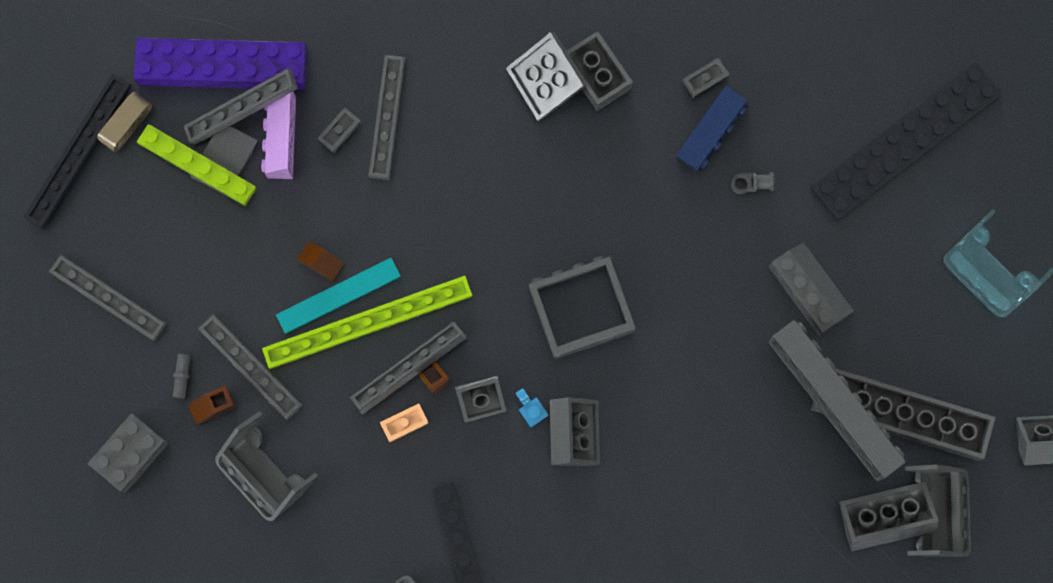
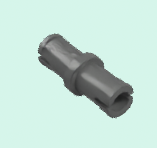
(181, 376)

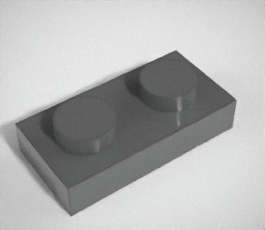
(705, 78)
(339, 130)

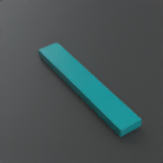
(338, 296)

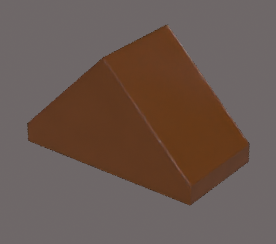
(320, 261)
(434, 378)

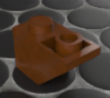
(212, 405)

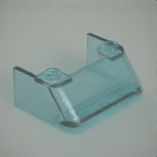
(987, 276)

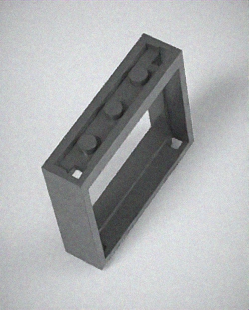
(592, 340)

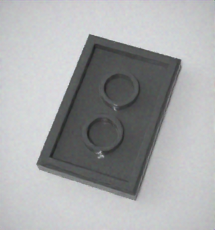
(230, 150)

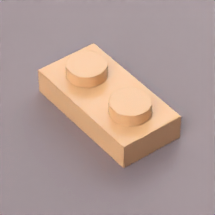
(404, 423)

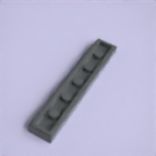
(240, 107)
(387, 117)
(107, 298)
(250, 367)
(408, 367)

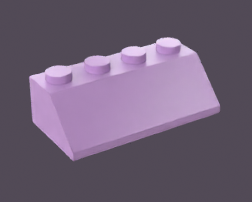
(279, 138)

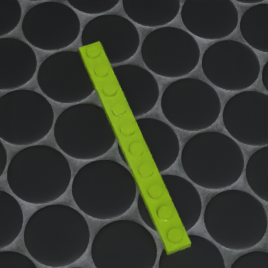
(367, 322)

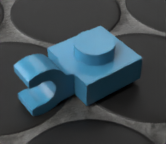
(532, 410)

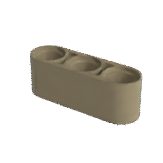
(124, 121)

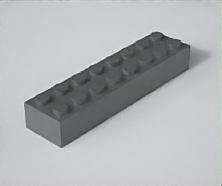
(836, 400)
(922, 417)

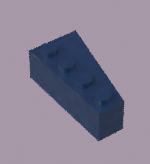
(712, 128)

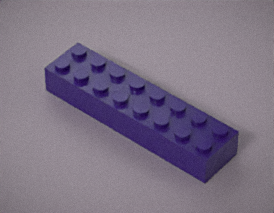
(216, 62)

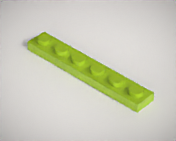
(196, 165)

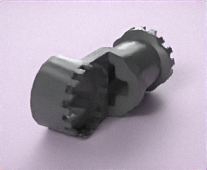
(754, 182)

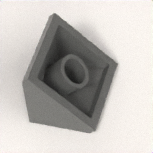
(481, 399)

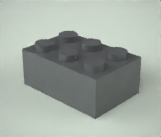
(600, 70)
(128, 453)

